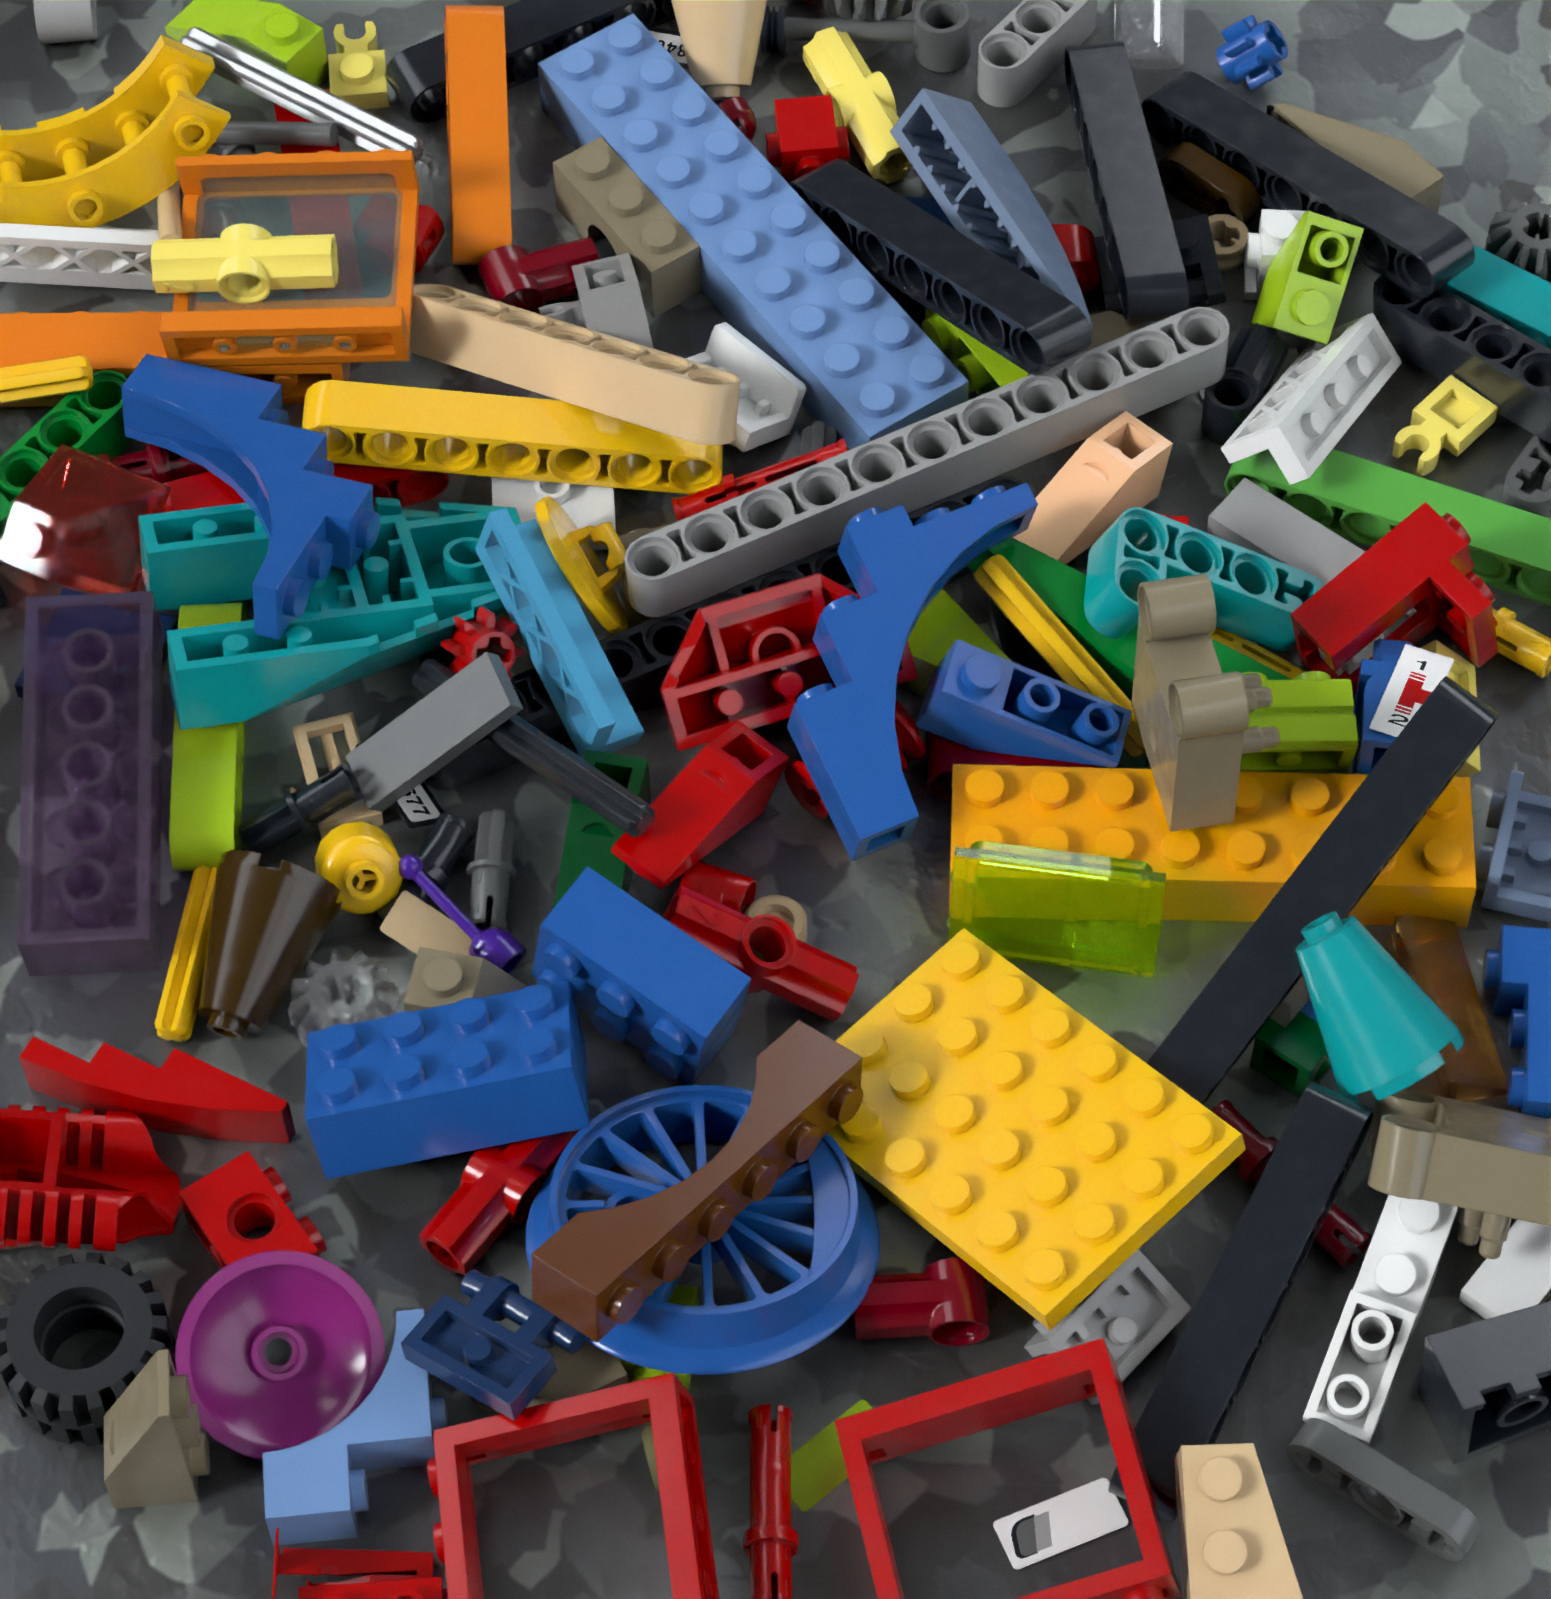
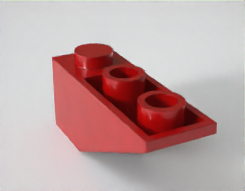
(705, 805)

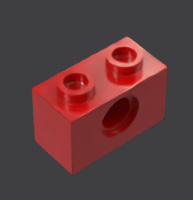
(242, 1198)

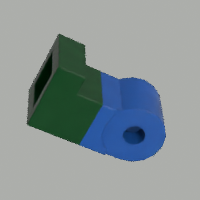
(1293, 1053)

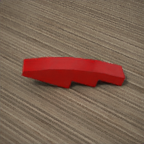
(177, 1098)

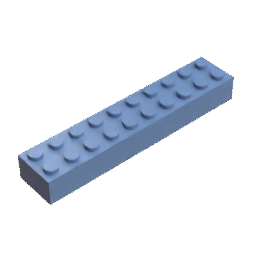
(760, 244)

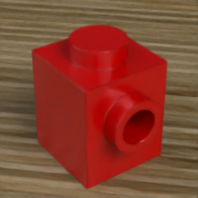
(805, 136)

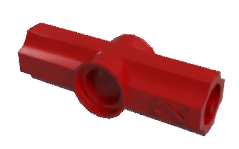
(791, 966)
(492, 1194)

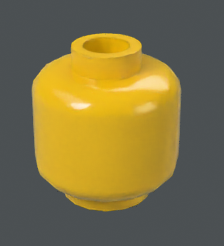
(361, 865)

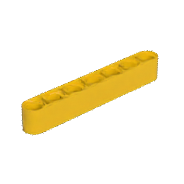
(501, 438)

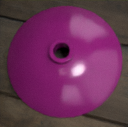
(331, 1361)

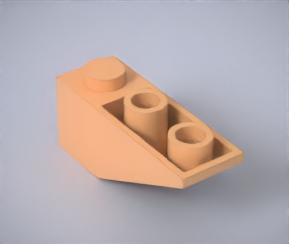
(1103, 478)

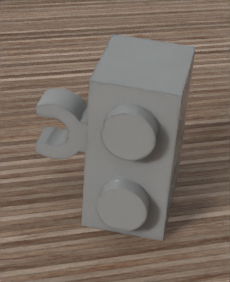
(607, 300)

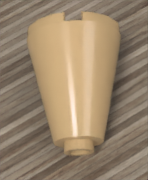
(720, 42)

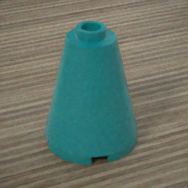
(1370, 1011)

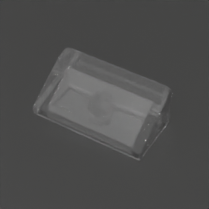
(1150, 32)

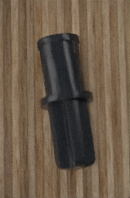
(301, 810)

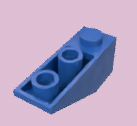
(1018, 711)

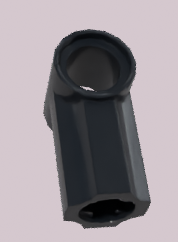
(1248, 376)

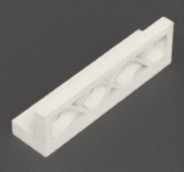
(77, 256)
(1317, 399)

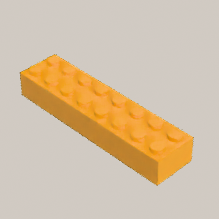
(1222, 868)

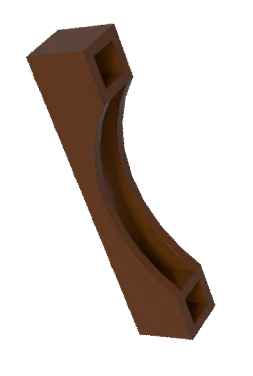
(615, 1257)

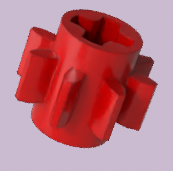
(476, 634)

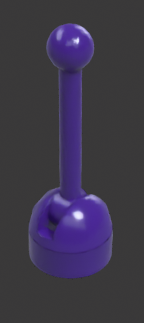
(492, 944)

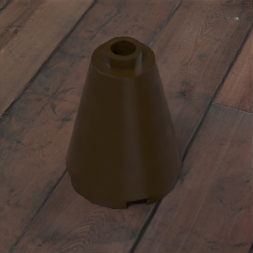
(259, 938)

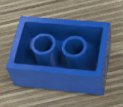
(640, 977)

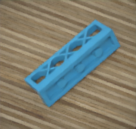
(557, 635)

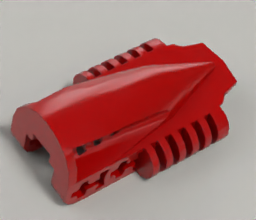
(81, 1180)

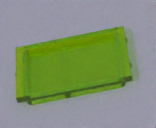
(1058, 906)

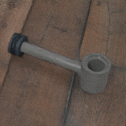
(938, 32)

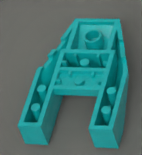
(355, 621)

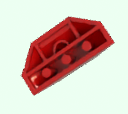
(751, 660)

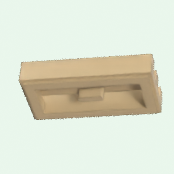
(324, 729)

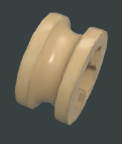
(1234, 234)

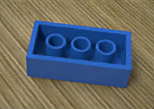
(446, 1080)

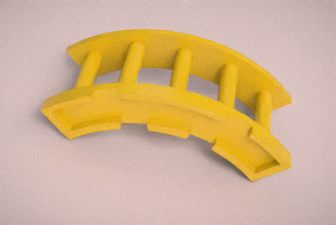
(116, 154)

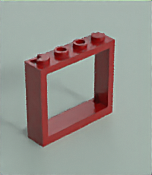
(995, 1401)
(678, 1463)

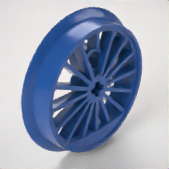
(743, 1334)

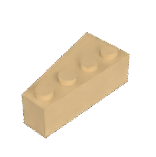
(1229, 1527)

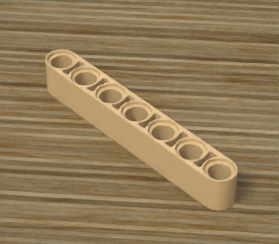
(575, 364)

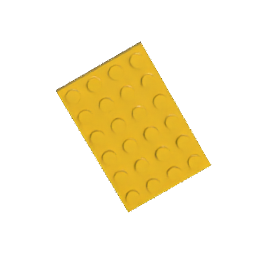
(1021, 1128)

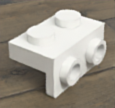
(767, 390)

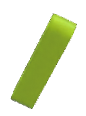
(206, 771)

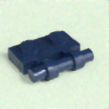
(483, 1357)

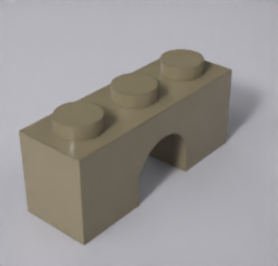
(609, 200)

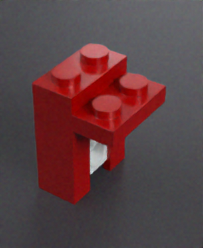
(1400, 592)

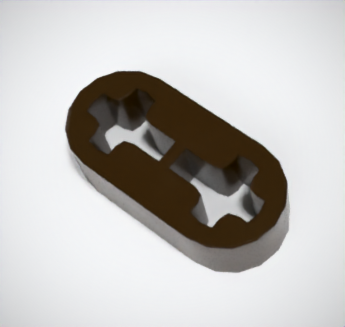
(1208, 183)

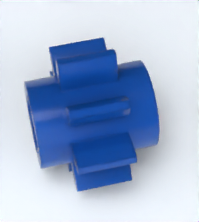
(1252, 52)

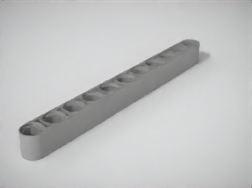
(925, 461)

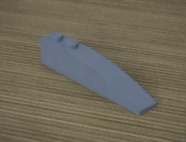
(983, 189)

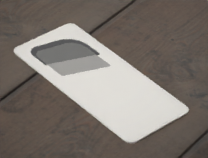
(1060, 1523)

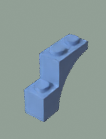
(323, 1482)

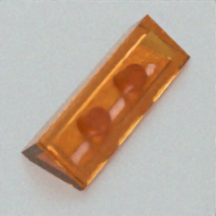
(1437, 962)

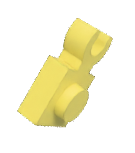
(359, 69)
(1445, 419)

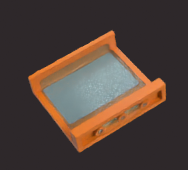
(357, 196)

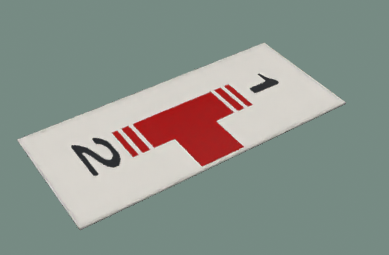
(1409, 686)

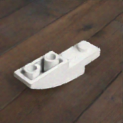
(1381, 1315)

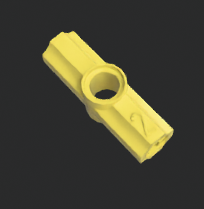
(859, 101)
(244, 263)

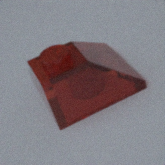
(82, 523)

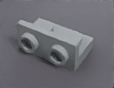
(1127, 1310)

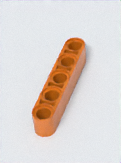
(477, 131)

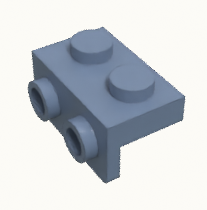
(1520, 860)

